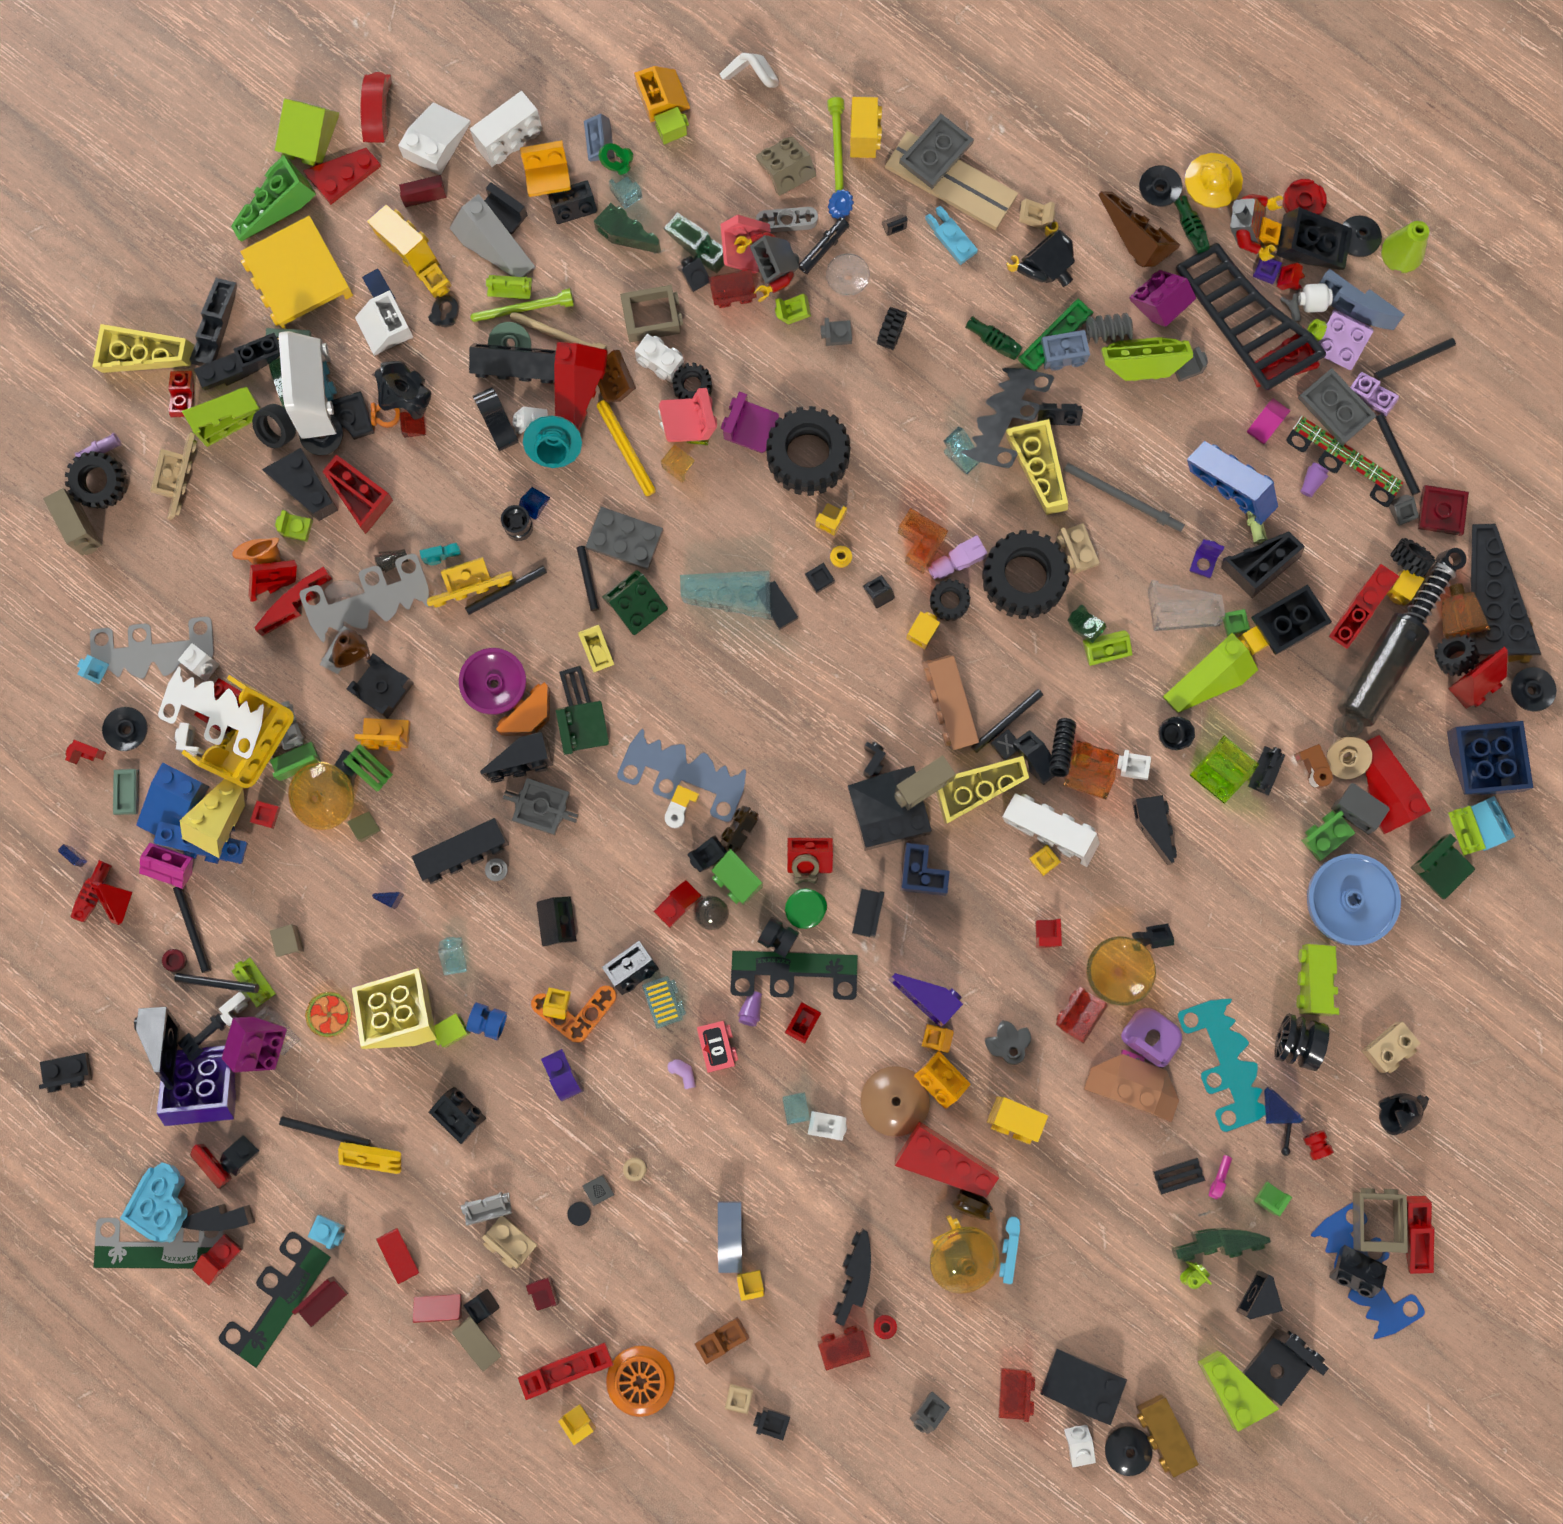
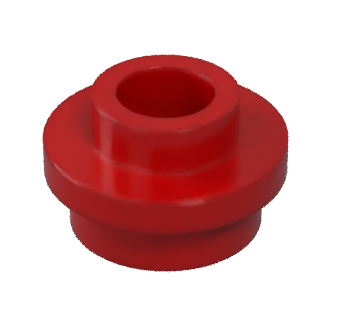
(885, 1319)

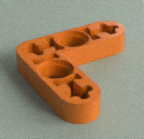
(572, 1021)

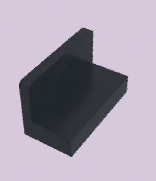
(505, 207)
(868, 913)
(556, 921)

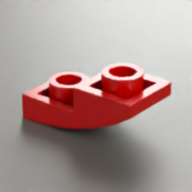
(182, 392)
(397, 1256)

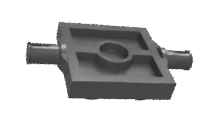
(540, 806)

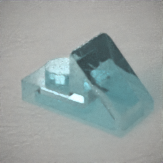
(957, 442)

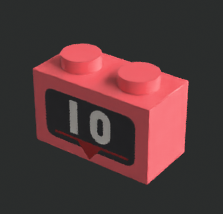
(716, 1046)

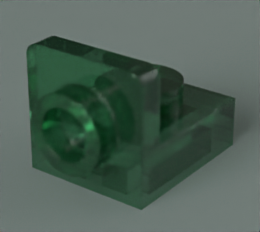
(1086, 624)

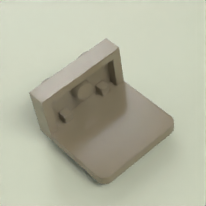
(787, 164)

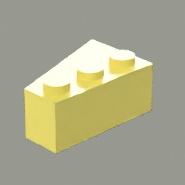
(214, 817)

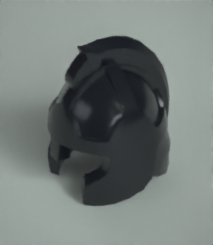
(1401, 1112)

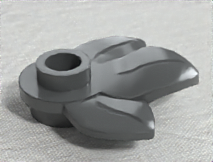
(1008, 1039)

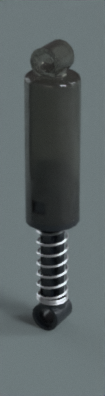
(1394, 651)

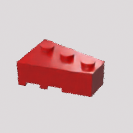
(359, 494)

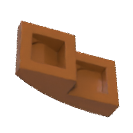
(721, 1340)

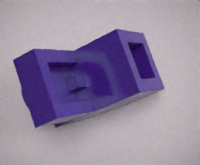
(561, 1075)

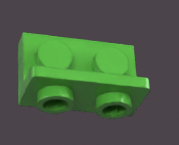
(1328, 835)

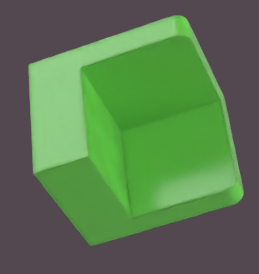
(1272, 1199)

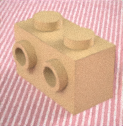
(1391, 1048)

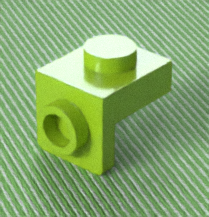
(792, 309)

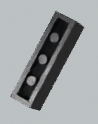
(512, 362)
(459, 851)

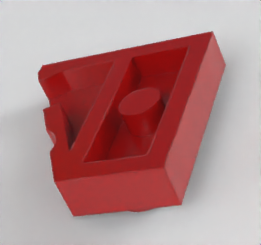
(270, 577)

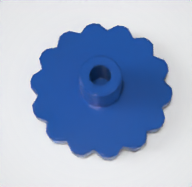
(840, 204)

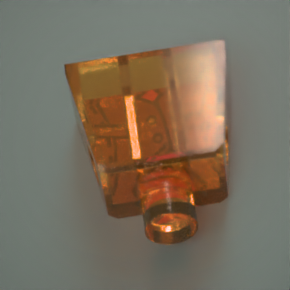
(1462, 613)

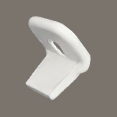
(759, 65)

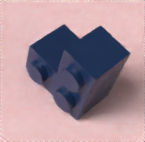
(918, 877)

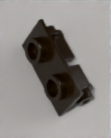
(741, 820)

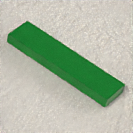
(1067, 322)

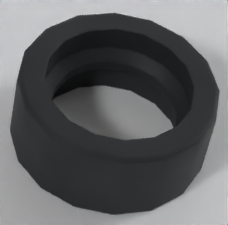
(265, 433)

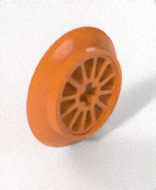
(663, 1368)

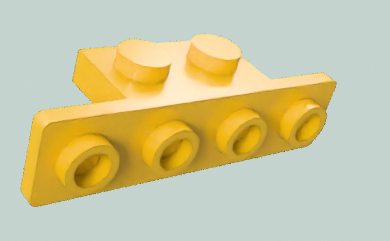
(467, 579)

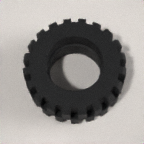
(808, 423)
(1029, 546)

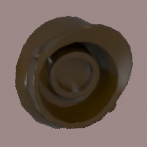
(972, 1205)

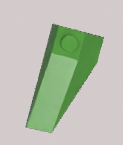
(278, 197)

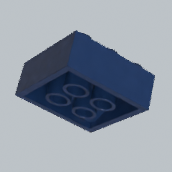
(1491, 758)

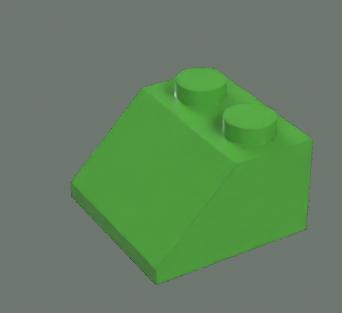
(736, 878)

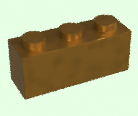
(1166, 1436)

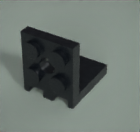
(1295, 1359)

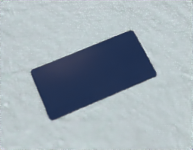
(376, 283)

